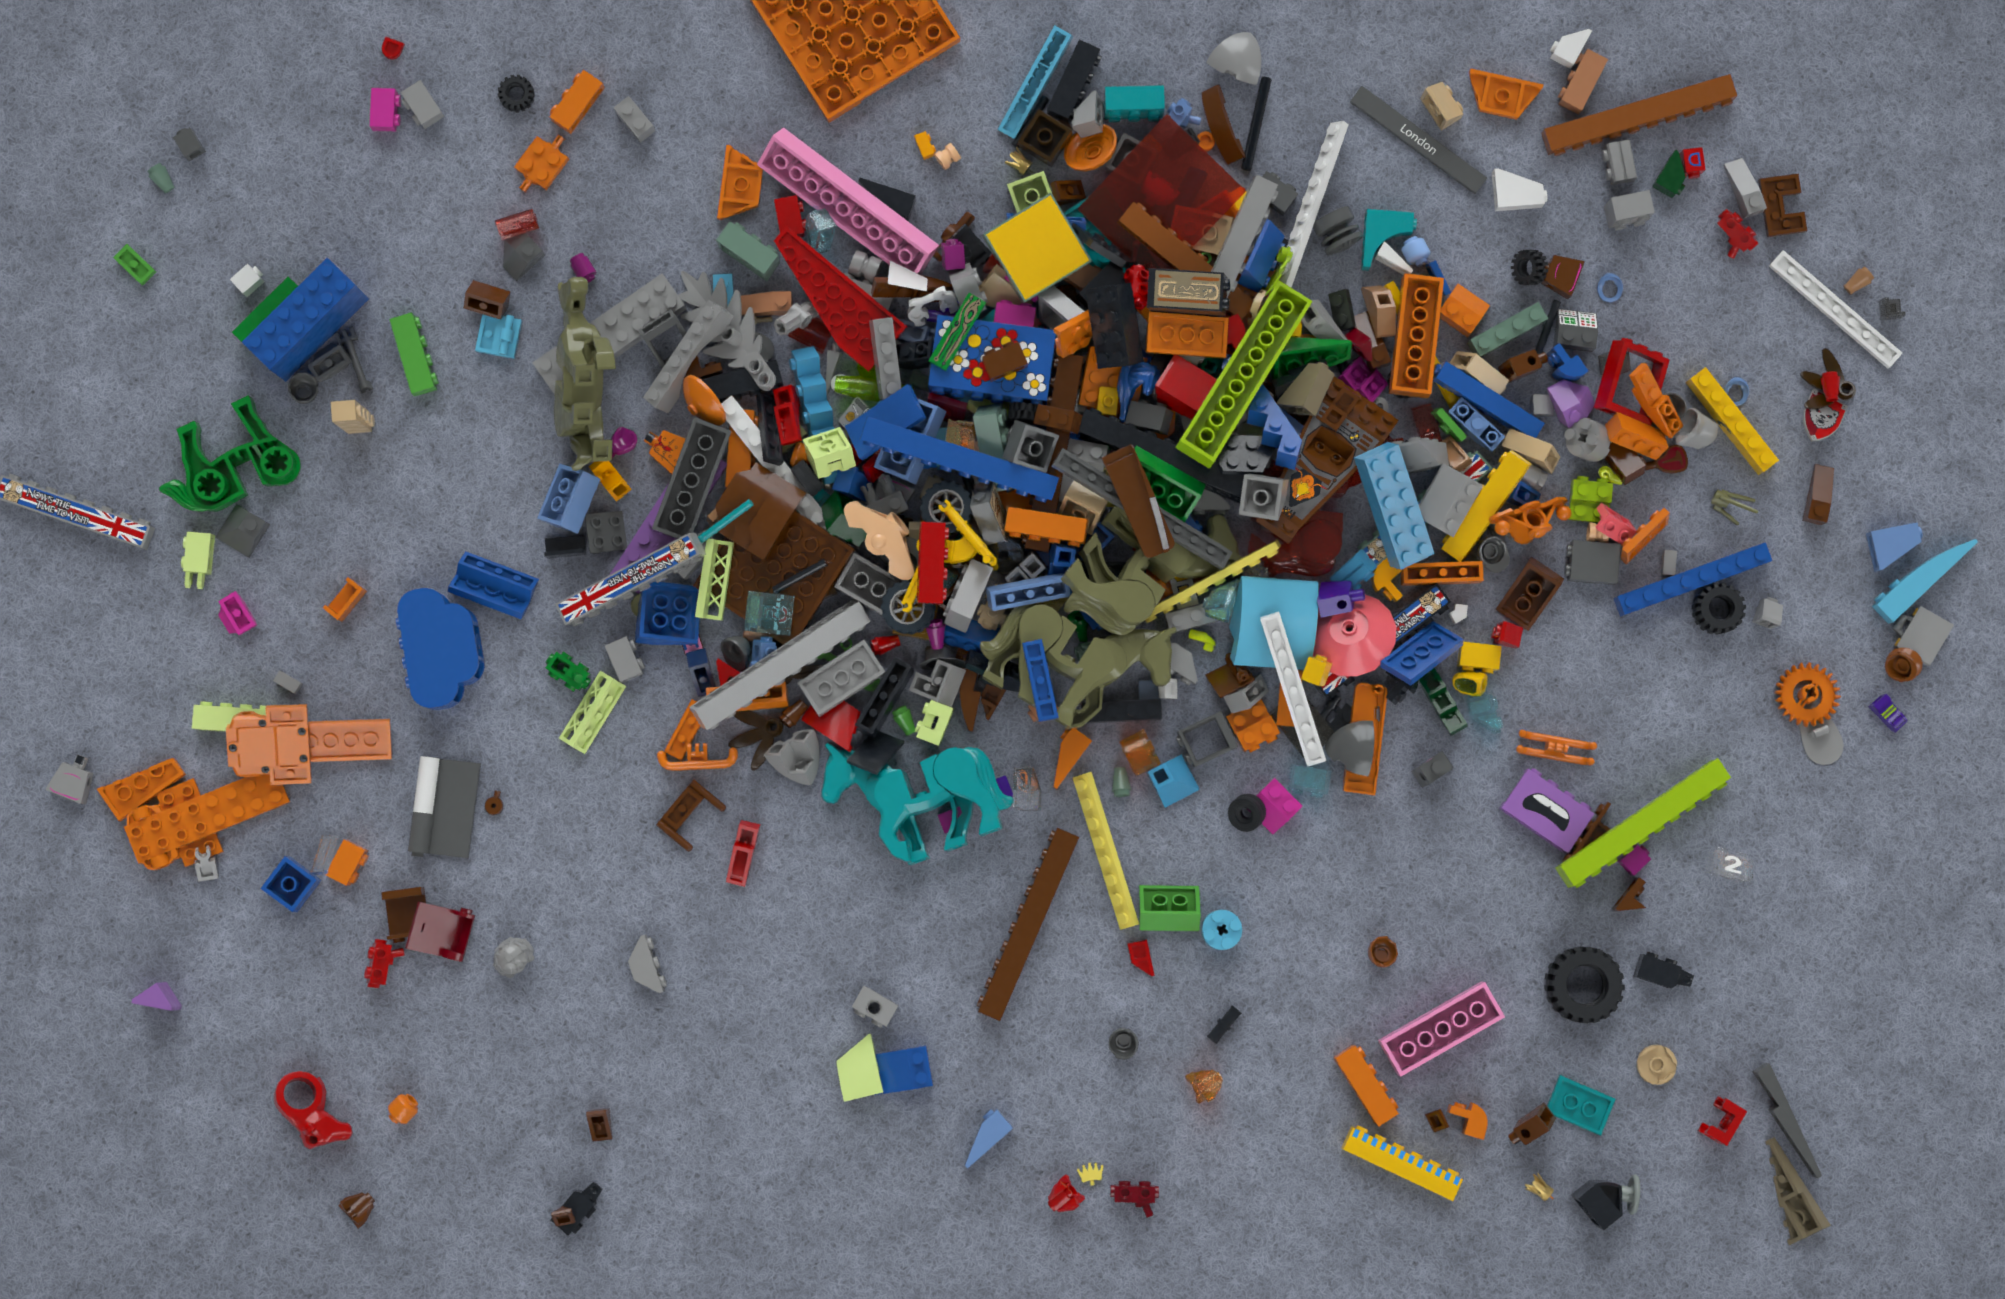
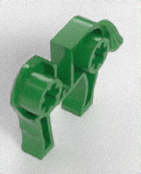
(217, 483)

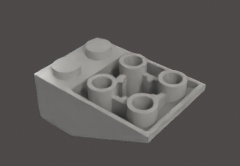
(1423, 454)

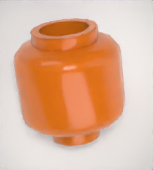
(403, 1108)

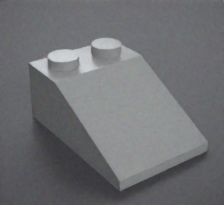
(1088, 452)

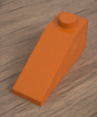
(1071, 749)

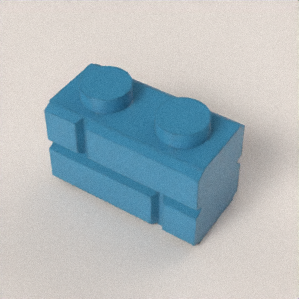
(1356, 570)

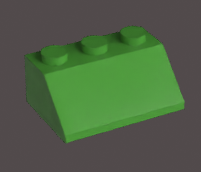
(1169, 908)

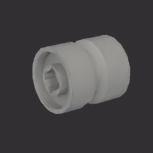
(865, 266)

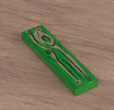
(957, 331)

